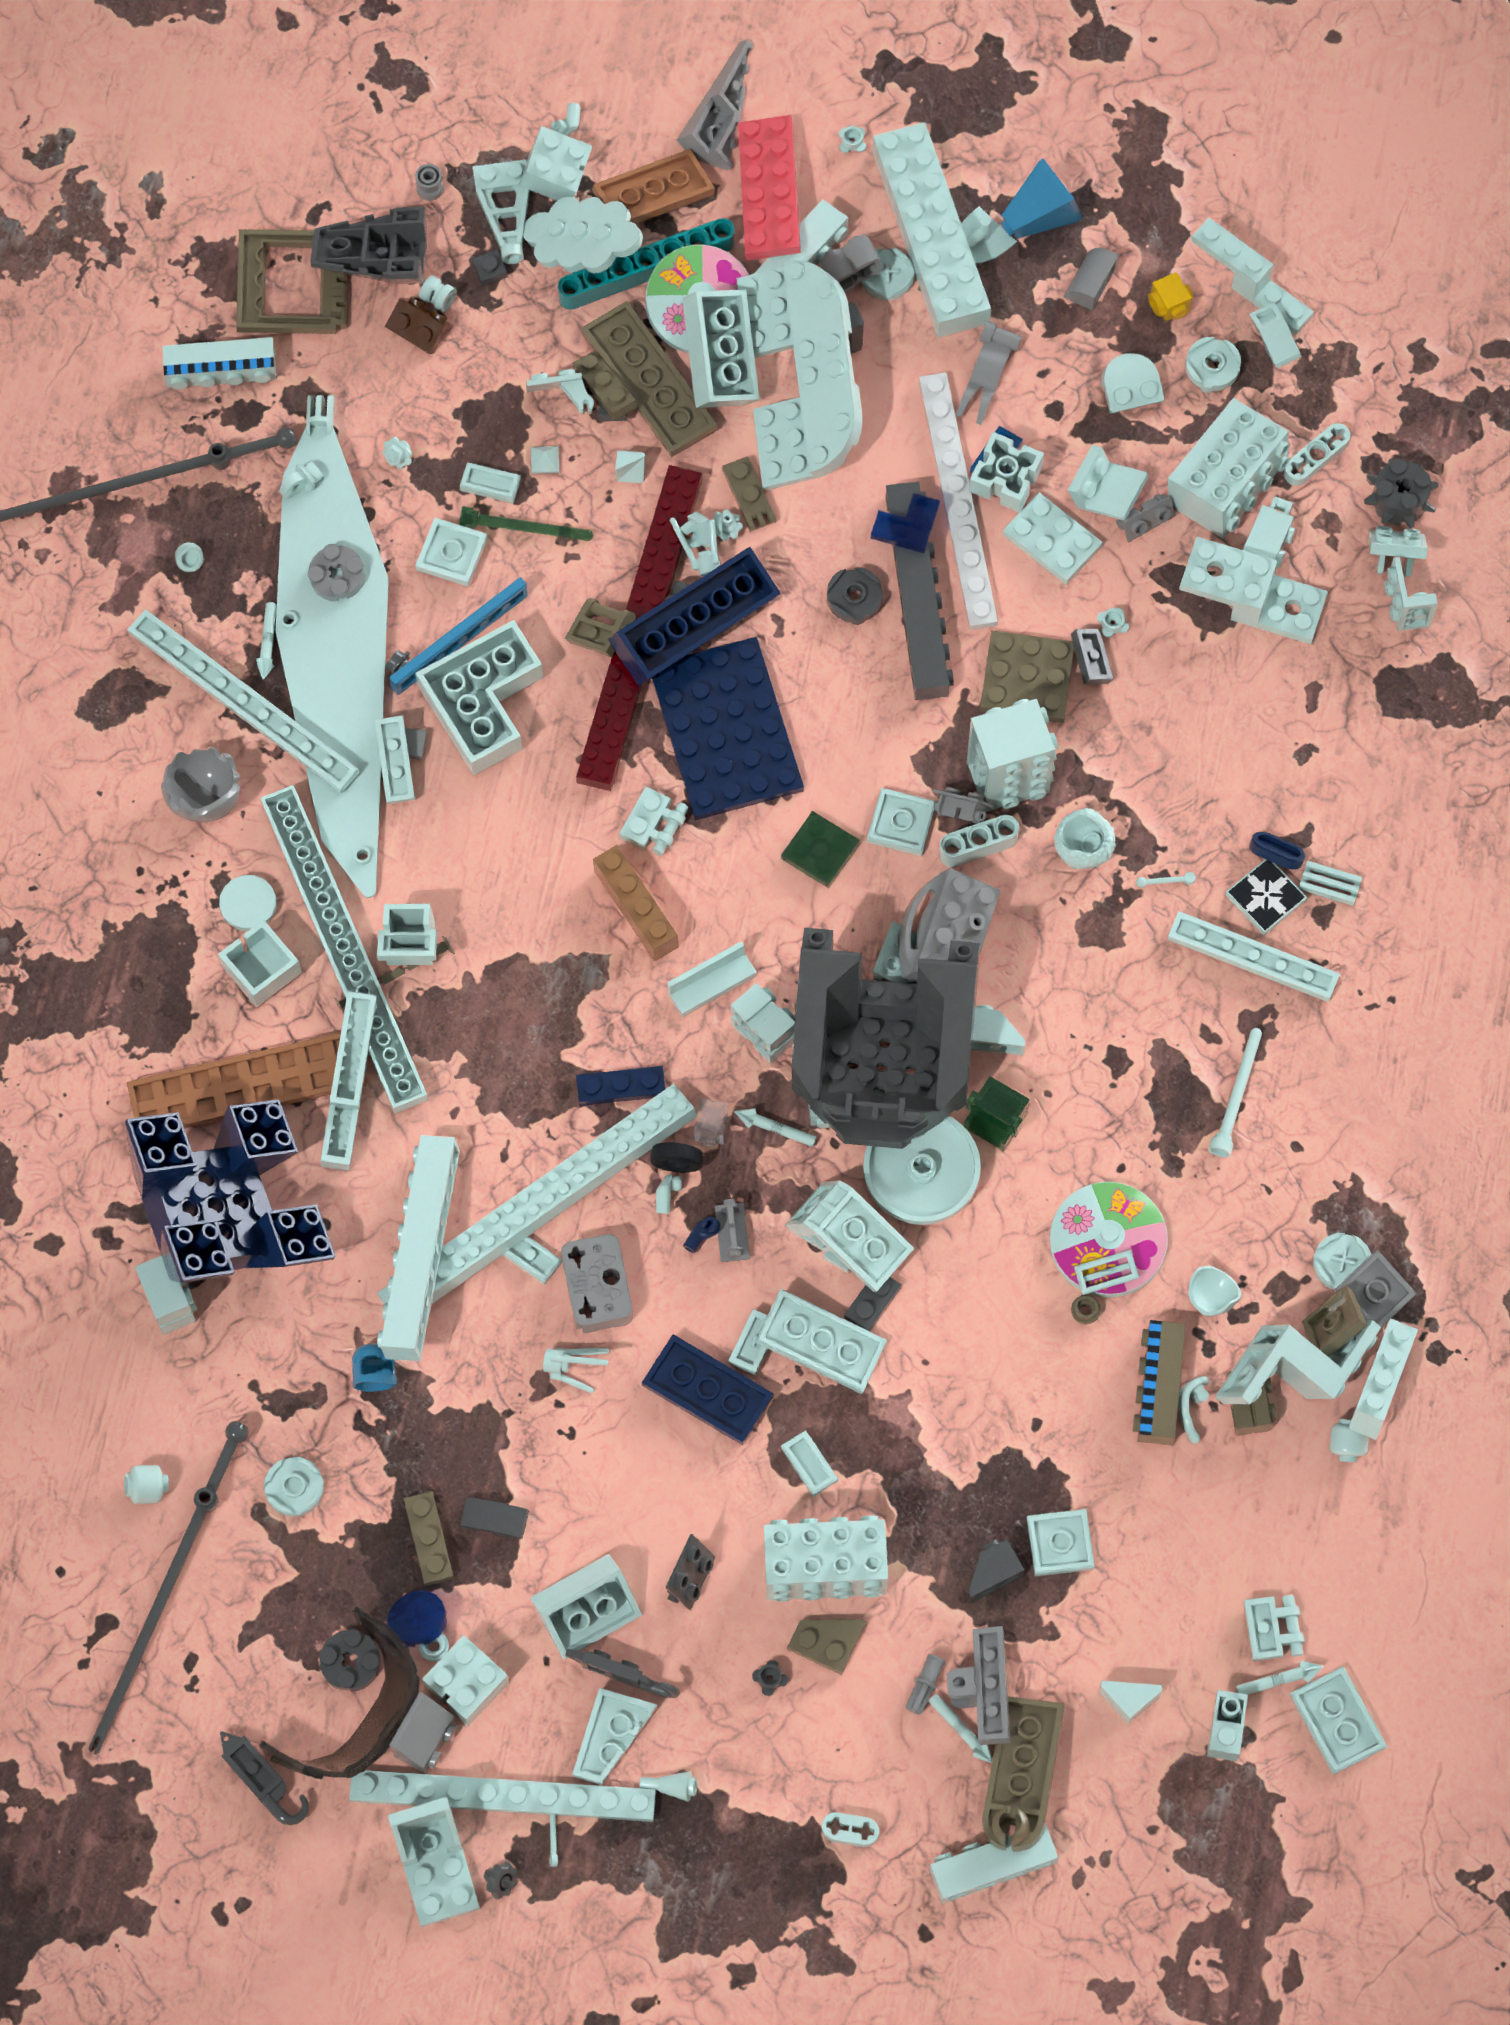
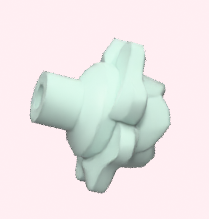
(397, 452)
(727, 525)

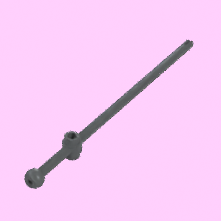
(218, 456)
(235, 1433)

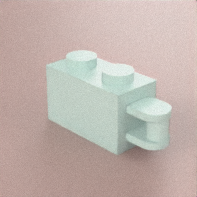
(1271, 531)

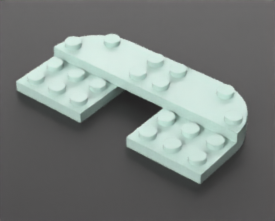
(808, 312)

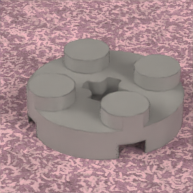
(332, 558)

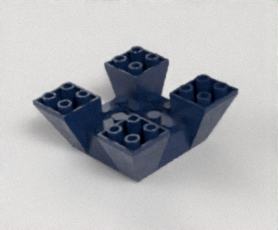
(212, 1203)

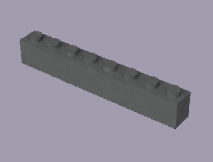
(920, 606)

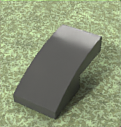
(494, 1517)

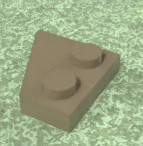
(827, 1641)

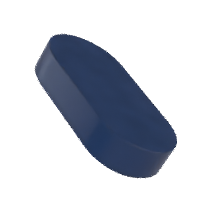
(1277, 850)

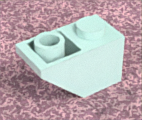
(1227, 1725)

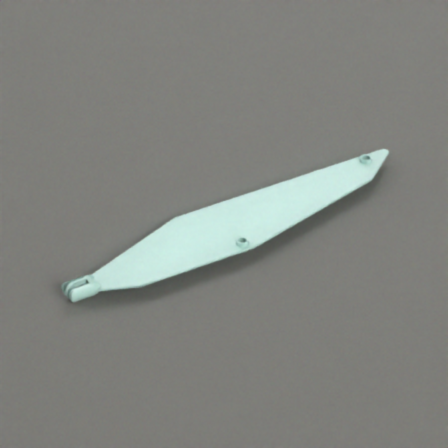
(335, 648)

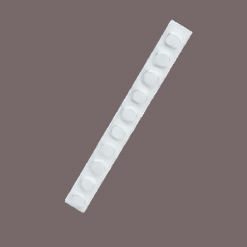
(958, 501)

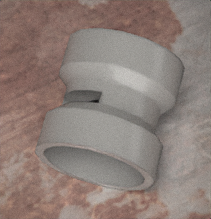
(429, 182)

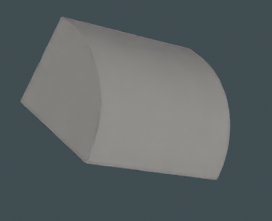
(1092, 277)

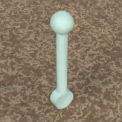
(1189, 879)
(553, 1856)

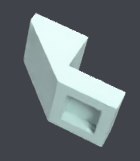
(1275, 335)

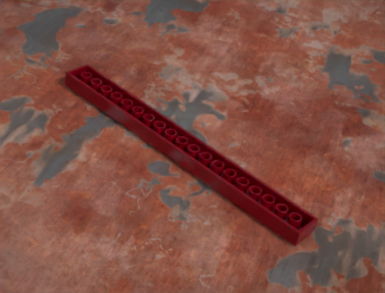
(649, 590)

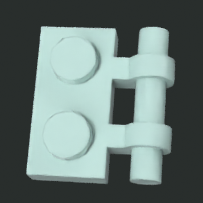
(645, 818)
(1264, 1628)

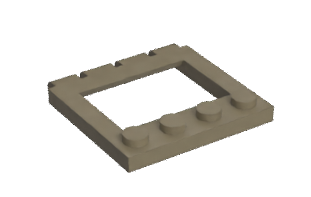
(252, 283)

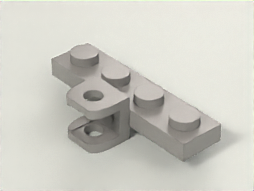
(984, 1686)

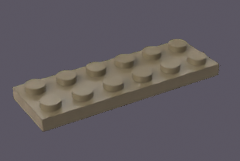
(650, 377)

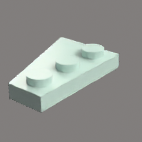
(609, 1733)

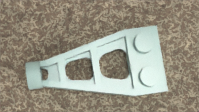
(503, 178)

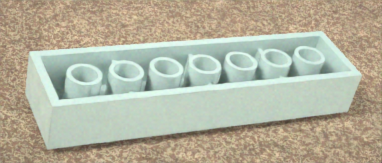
(931, 230)

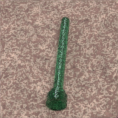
(472, 518)

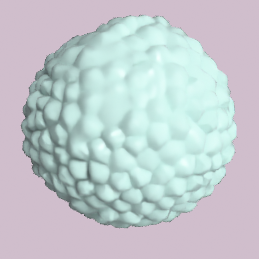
(1084, 839)

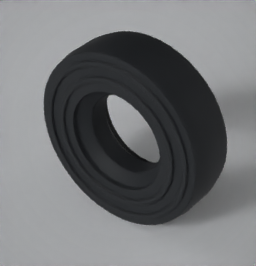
(676, 1157)

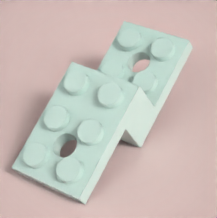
(1253, 590)

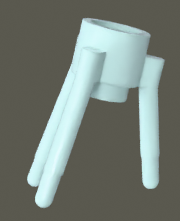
(708, 559)
(559, 1361)

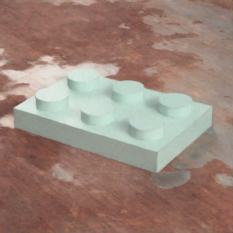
(1052, 538)

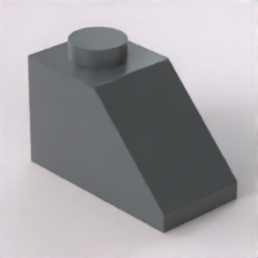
(994, 1569)

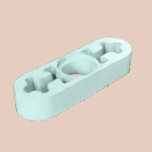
(1320, 442)

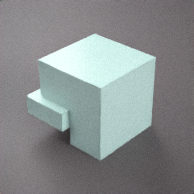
(407, 935)

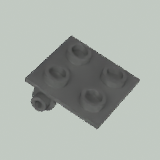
(690, 1573)

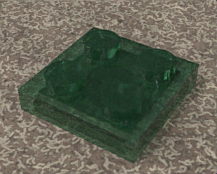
(820, 849)

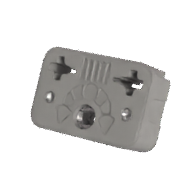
(588, 1284)

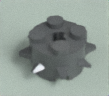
(1401, 492)

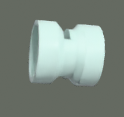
(437, 293)

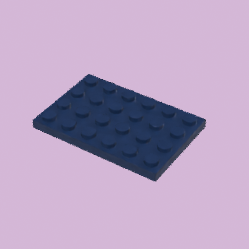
(727, 729)

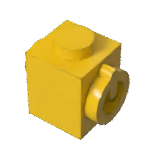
(1170, 297)

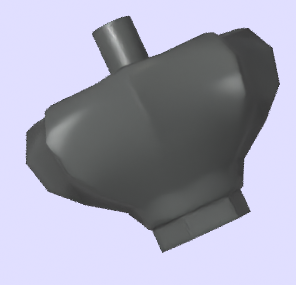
(500, 1879)

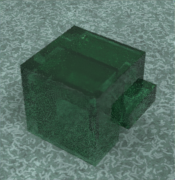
(996, 1113)

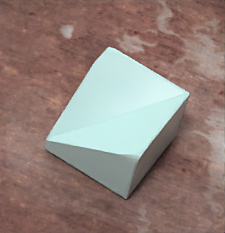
(630, 467)

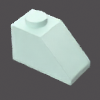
(995, 1033)

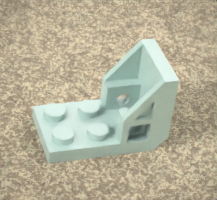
(848, 1226)
(434, 1861)

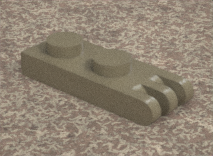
(748, 493)

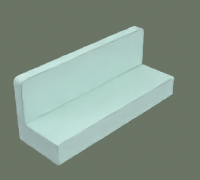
(711, 979)

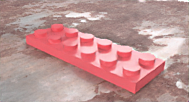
(769, 187)

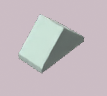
(1129, 1698)

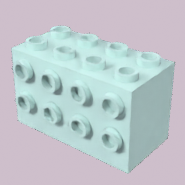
(1229, 468)
(1012, 754)
(825, 1559)

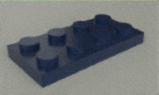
(707, 1389)

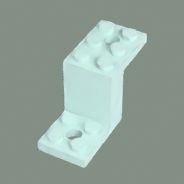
(1297, 1361)

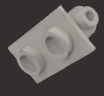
(1153, 513)
(971, 806)
(732, 1232)

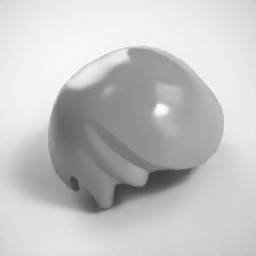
(201, 785)

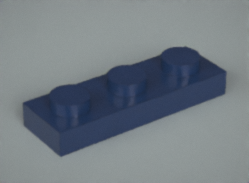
(620, 1085)

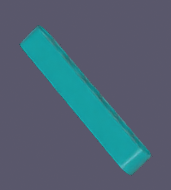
(635, 272)

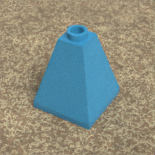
(1040, 204)

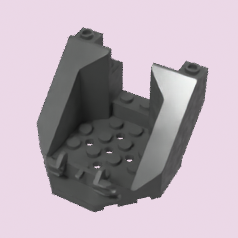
(847, 1018)

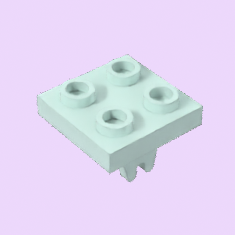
(1406, 544)

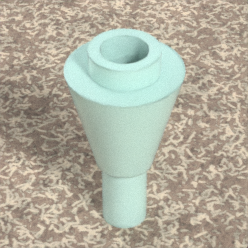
(677, 1785)

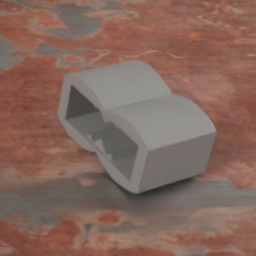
(853, 262)

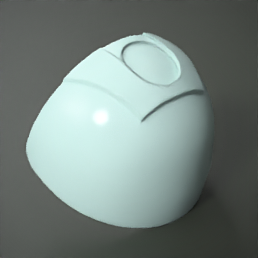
(1213, 1291)

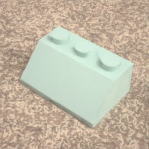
(586, 1605)

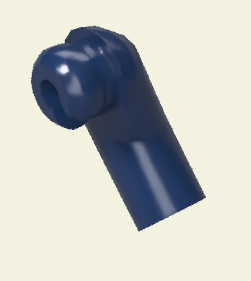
(702, 1231)

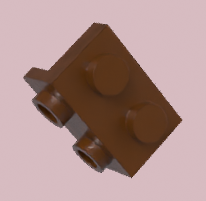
(418, 324)

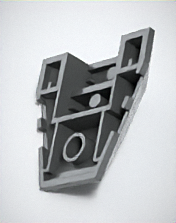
(377, 249)

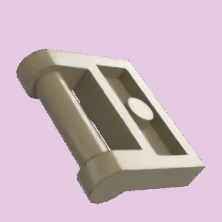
(593, 633)

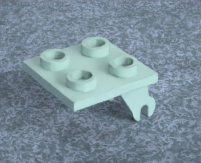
(568, 381)

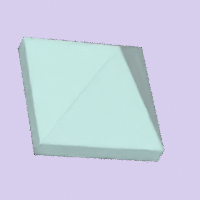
(545, 459)

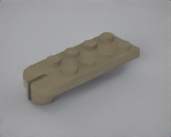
(1023, 1774)

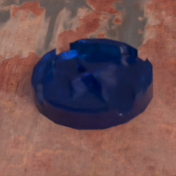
(418, 1618)

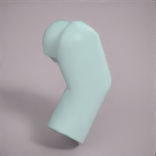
(571, 121)
(663, 1192)

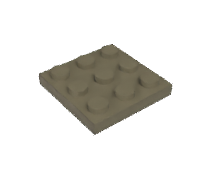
(1027, 669)

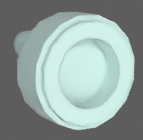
(189, 557)

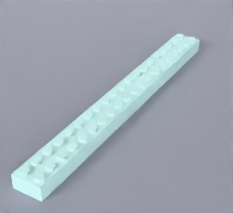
(342, 944)
(559, 1189)

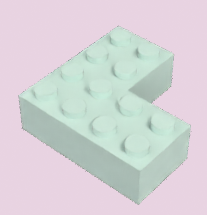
(468, 692)

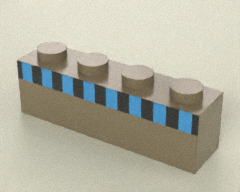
(1160, 1382)

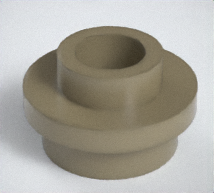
(1089, 1301)

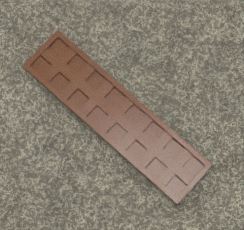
(206, 1090)

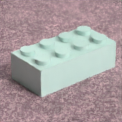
(720, 348)

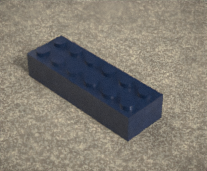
(694, 616)

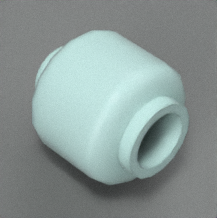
(1346, 1442)
(145, 1484)

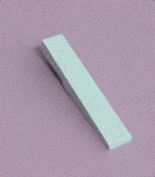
(348, 1081)

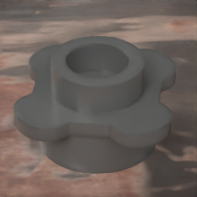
(397, 661)
(772, 1669)

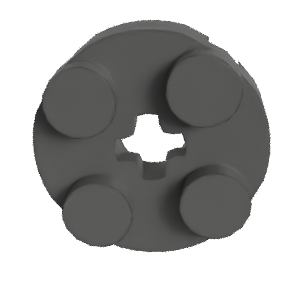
(854, 610)
(346, 1677)

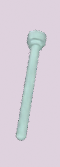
(1222, 1144)

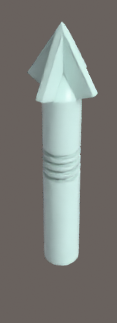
(265, 662)
(750, 1118)
(1306, 1671)
(979, 1751)

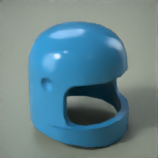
(372, 1370)

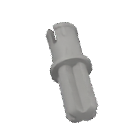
(925, 1684)

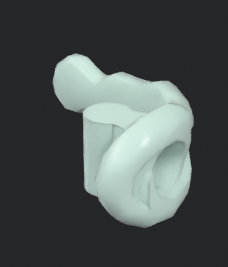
(1196, 1390)

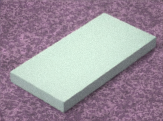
(821, 1341)

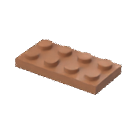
(657, 186)

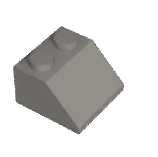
(423, 1734)

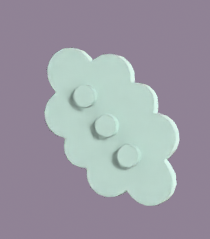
(582, 234)

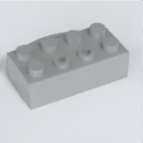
(956, 911)

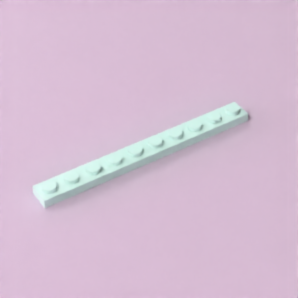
(243, 701)
(504, 1795)

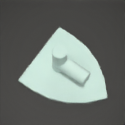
(985, 236)

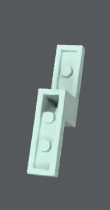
(1251, 273)

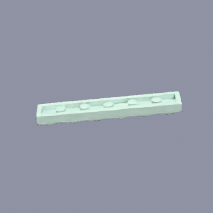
(1253, 956)

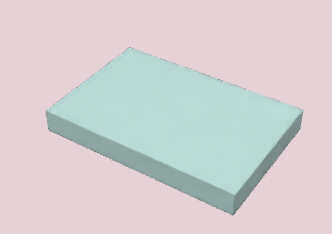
(1338, 1720)

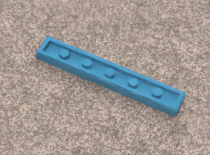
(460, 634)

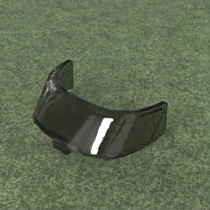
(383, 1719)

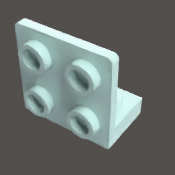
(1106, 486)
(1411, 611)

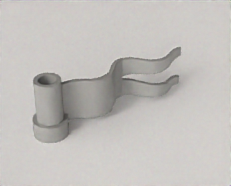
(989, 366)

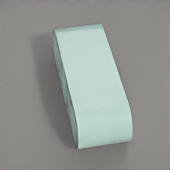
(988, 831)

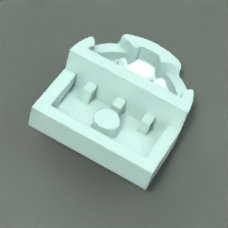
(1131, 383)

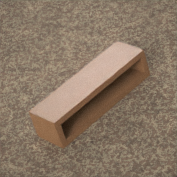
(635, 903)

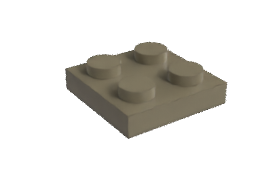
(1335, 1322)

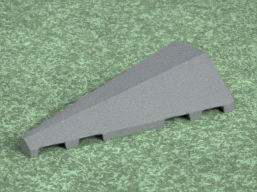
(714, 122)

